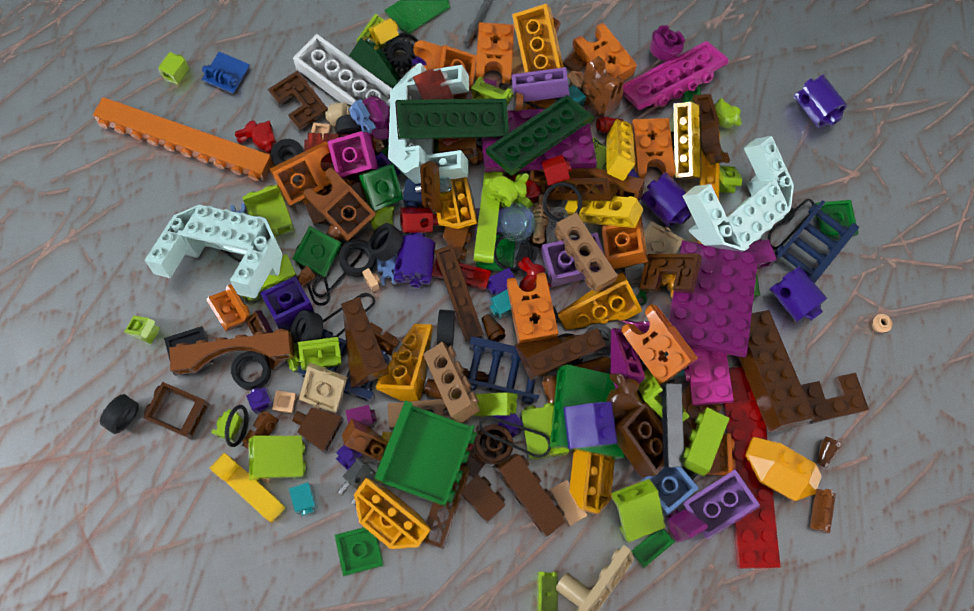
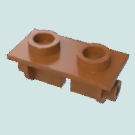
(386, 341)
(265, 425)
(822, 510)

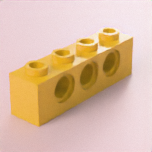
(687, 141)
(620, 150)
(617, 212)

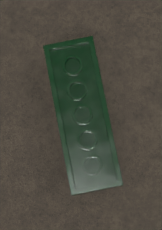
(451, 118)
(538, 135)

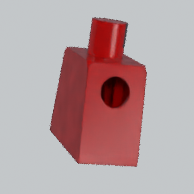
(411, 218)

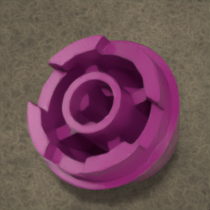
(666, 43)

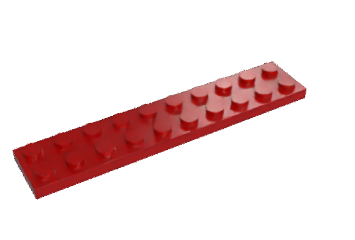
(757, 532)

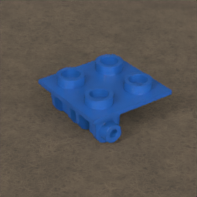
(225, 72)

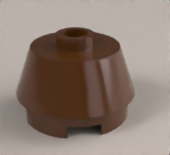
(491, 450)

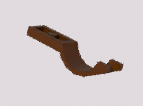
(709, 130)

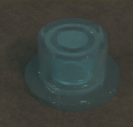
(516, 222)

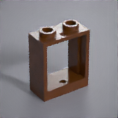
(193, 419)

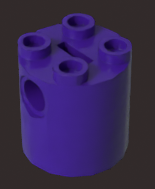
(821, 102)
(667, 200)
(415, 260)
(799, 295)

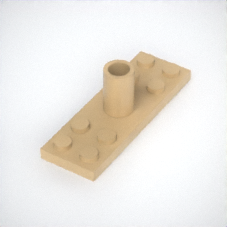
(610, 576)

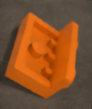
(229, 308)
(723, 461)

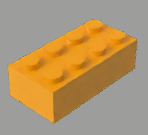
(537, 39)

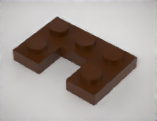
(311, 105)
(683, 265)
(850, 402)

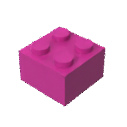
(353, 154)

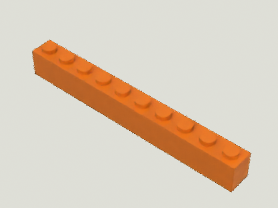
(183, 139)

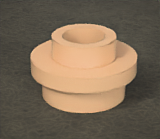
(877, 325)

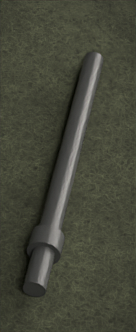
(473, 28)

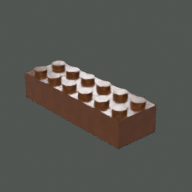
(774, 377)

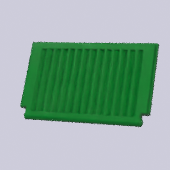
(415, 13)

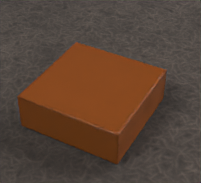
(574, 62)

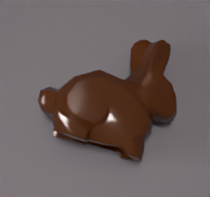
(625, 396)

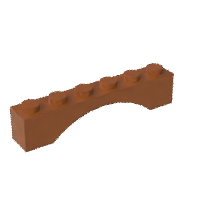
(630, 186)
(191, 358)

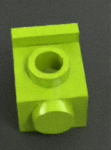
(234, 427)

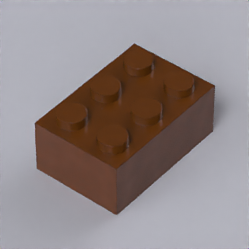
(641, 439)

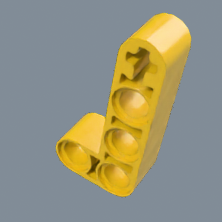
(252, 491)

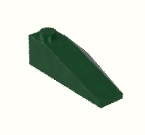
(374, 60)

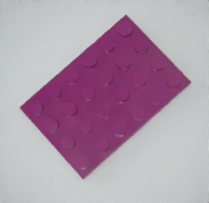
(576, 148)
(722, 302)

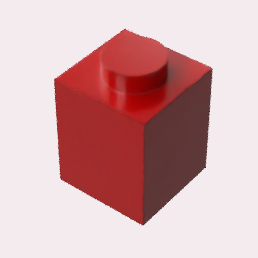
(556, 169)

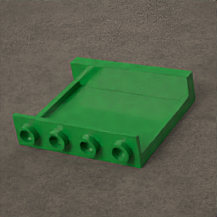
(580, 387)
(425, 454)

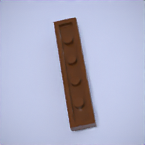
(458, 292)

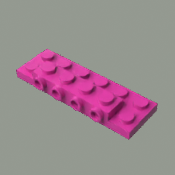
(675, 77)
(709, 378)

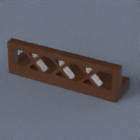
(590, 188)
(437, 514)

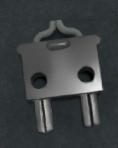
(357, 474)

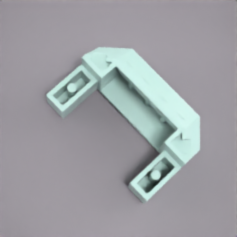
(411, 154)
(769, 202)
(223, 230)

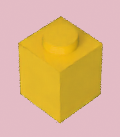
(384, 31)

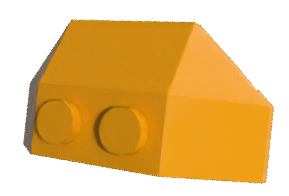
(458, 205)
(783, 469)
(591, 480)
(389, 516)

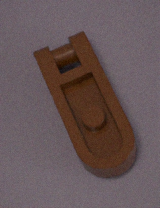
(430, 186)

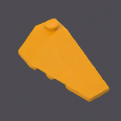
(606, 305)
(408, 366)

